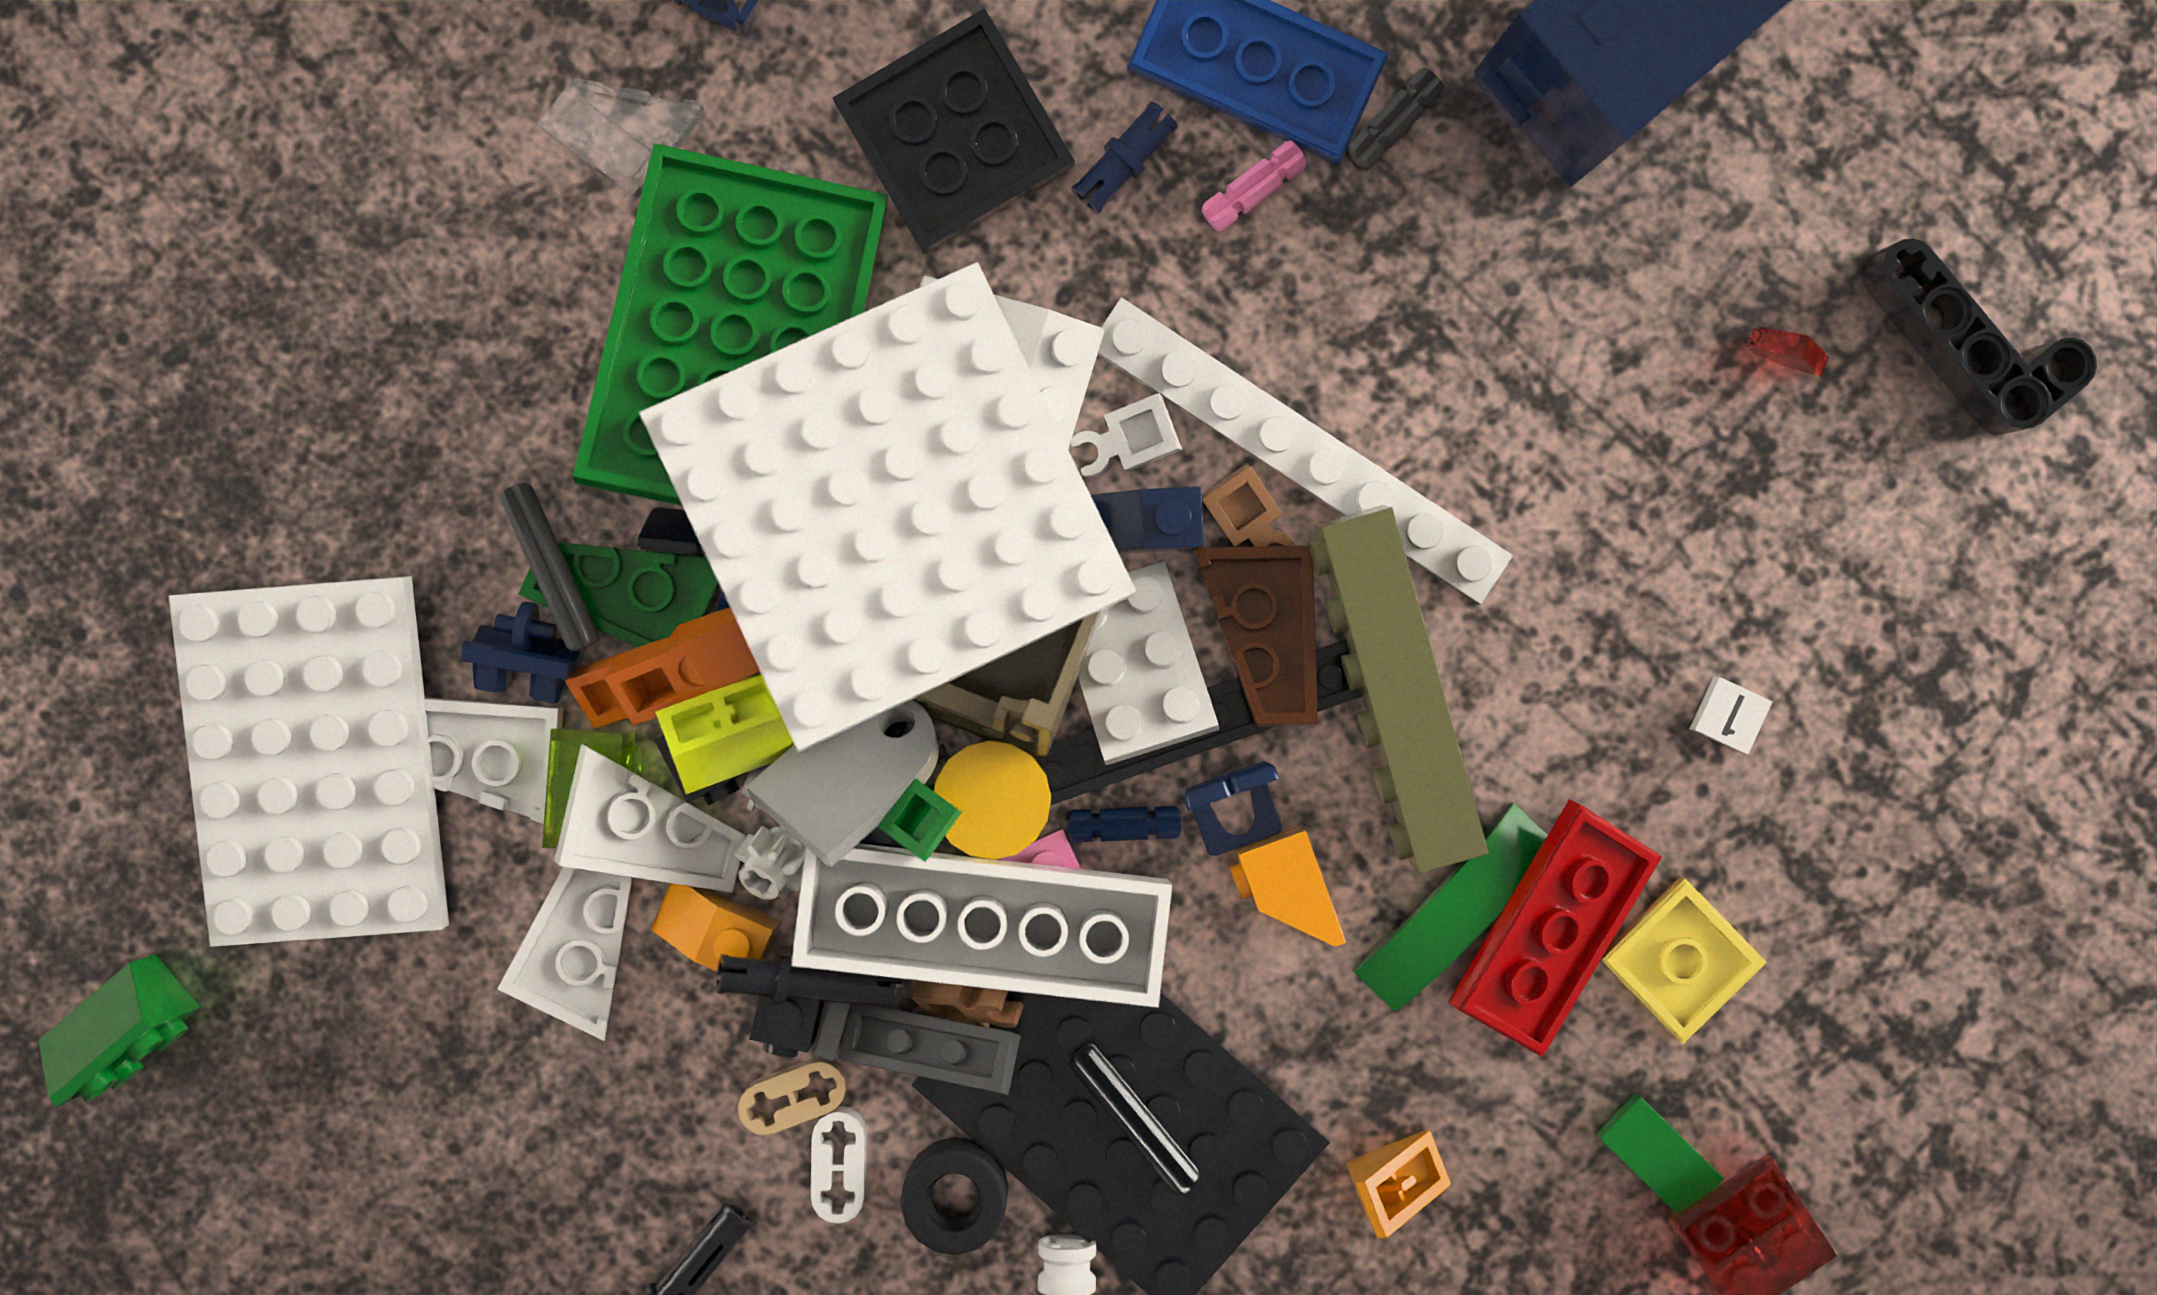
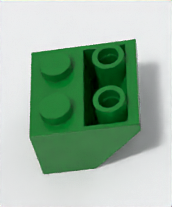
(113, 1030)

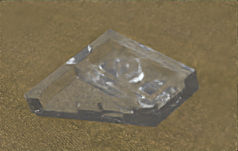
(618, 128)

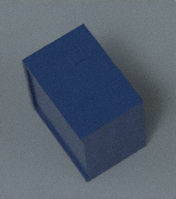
(1601, 69)

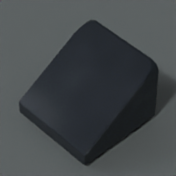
(669, 532)

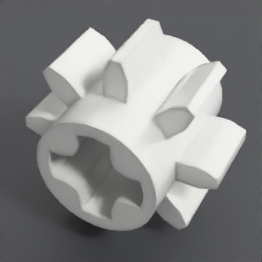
(771, 863)

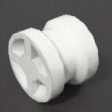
(1066, 1265)

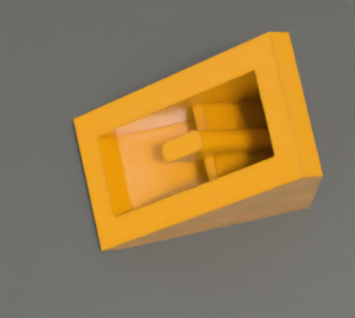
(1398, 1181)

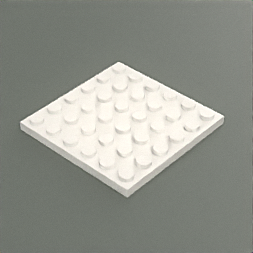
(887, 505)

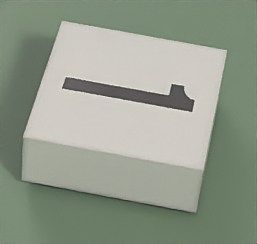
(1730, 715)

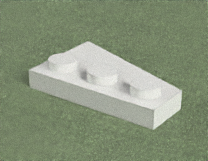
(573, 950)

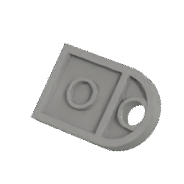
(847, 782)

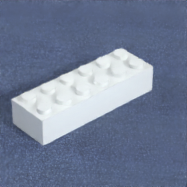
(985, 924)

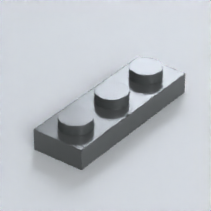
(930, 1047)

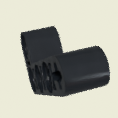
(1967, 327)

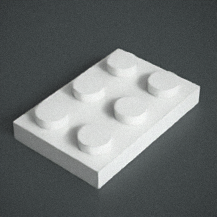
(1144, 673)

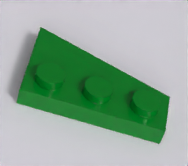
(636, 592)

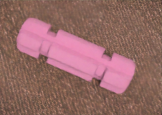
(1254, 186)

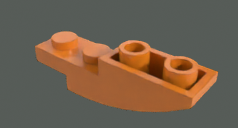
(660, 674)

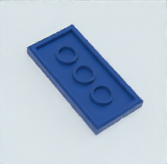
(1262, 68)

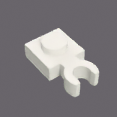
(1135, 435)

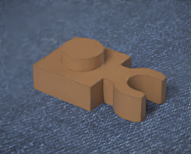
(1245, 509)
(967, 1004)

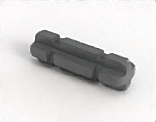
(1395, 118)

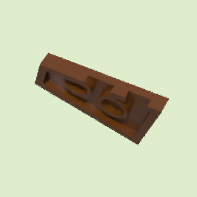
(1268, 626)

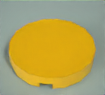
(1000, 799)

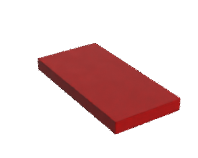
(1555, 928)

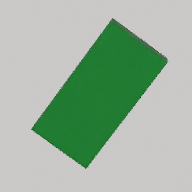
(1658, 1154)

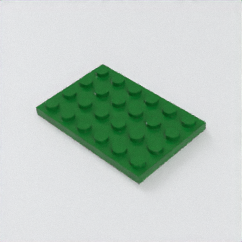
(714, 278)

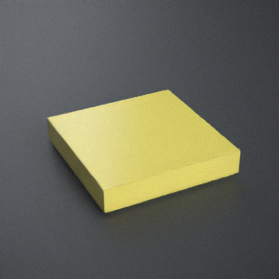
(1682, 959)

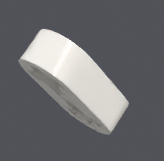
(825, 1164)

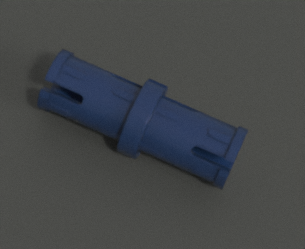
(1124, 157)

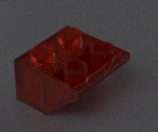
(1752, 1234)

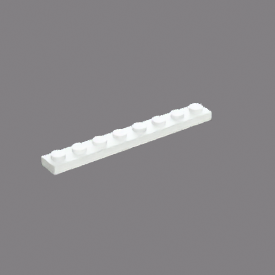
(1297, 448)

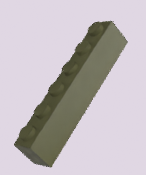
(1399, 689)

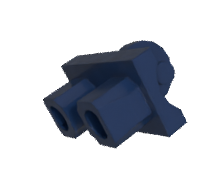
(521, 646)

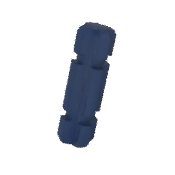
(1123, 824)

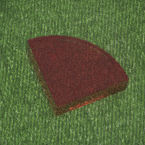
(1789, 350)

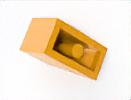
(1287, 884)
(710, 924)

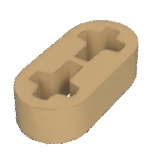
(798, 1108)

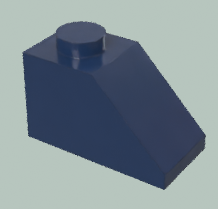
(1153, 519)

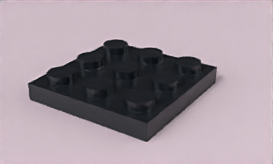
(954, 131)

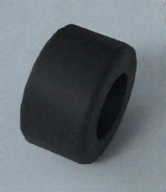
(946, 1232)

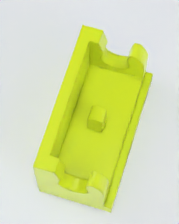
(724, 733)

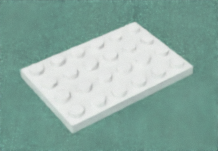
(309, 761)

